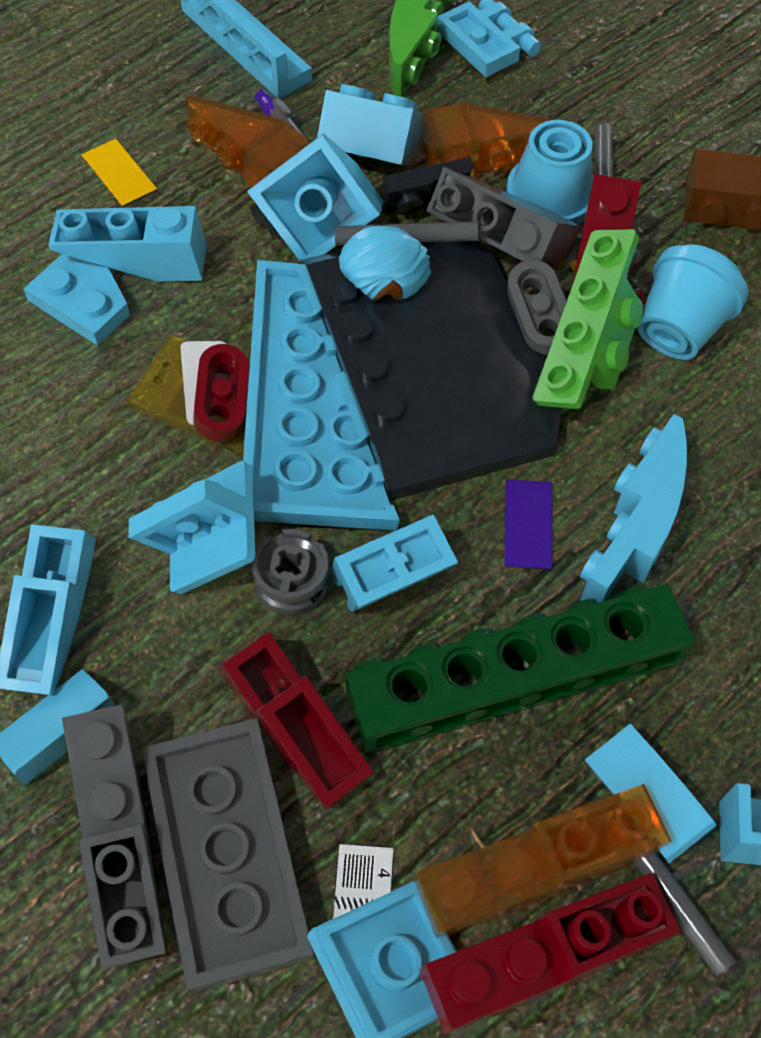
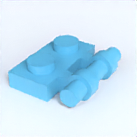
(487, 35)

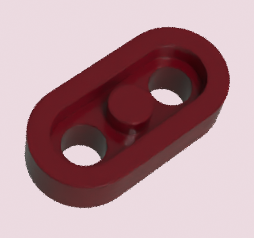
(221, 395)

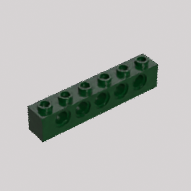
(647, 613)

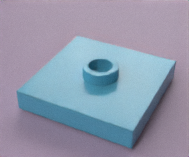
(376, 961)

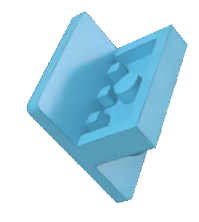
(202, 528)

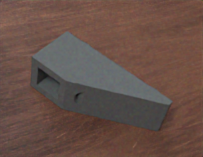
(504, 219)

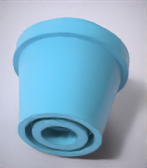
(555, 169)
(690, 299)

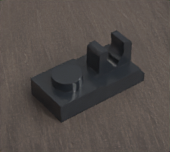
(414, 188)

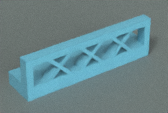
(250, 44)

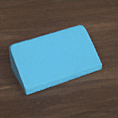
(39, 735)

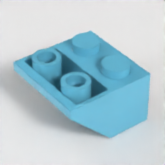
(371, 127)

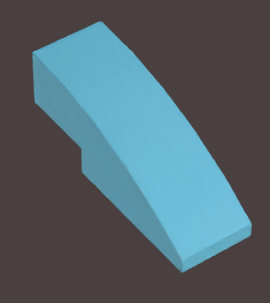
(45, 608)

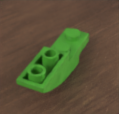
(412, 40)

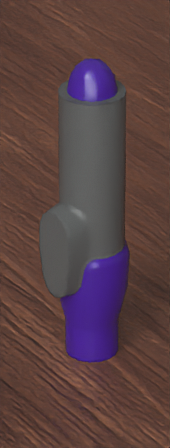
(275, 108)

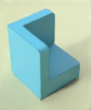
(740, 826)

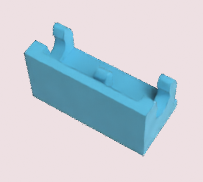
(392, 563)

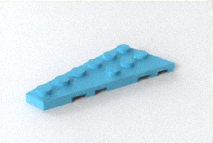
(302, 416)

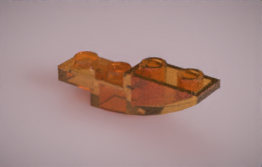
(542, 861)

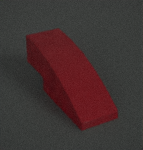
(295, 720)

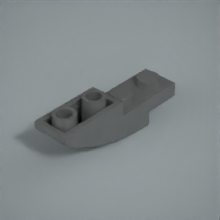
(115, 837)

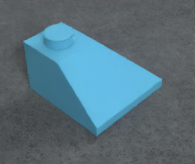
(313, 195)

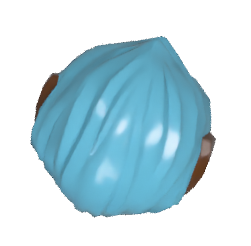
(385, 262)

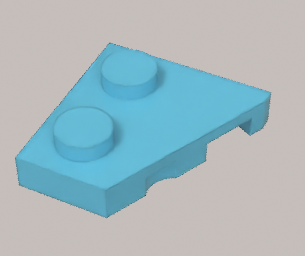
(80, 297)

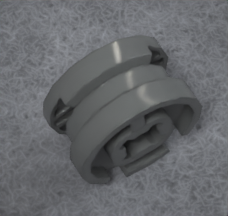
(290, 572)

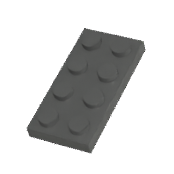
(225, 856)

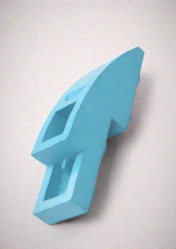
(644, 512)

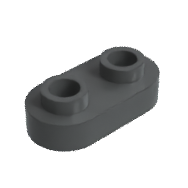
(537, 310)

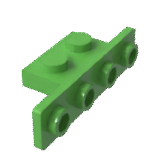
(594, 324)

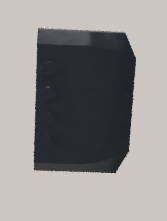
(440, 372)

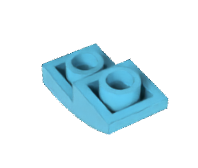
(630, 762)

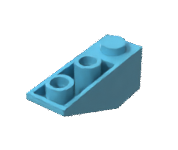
(137, 241)

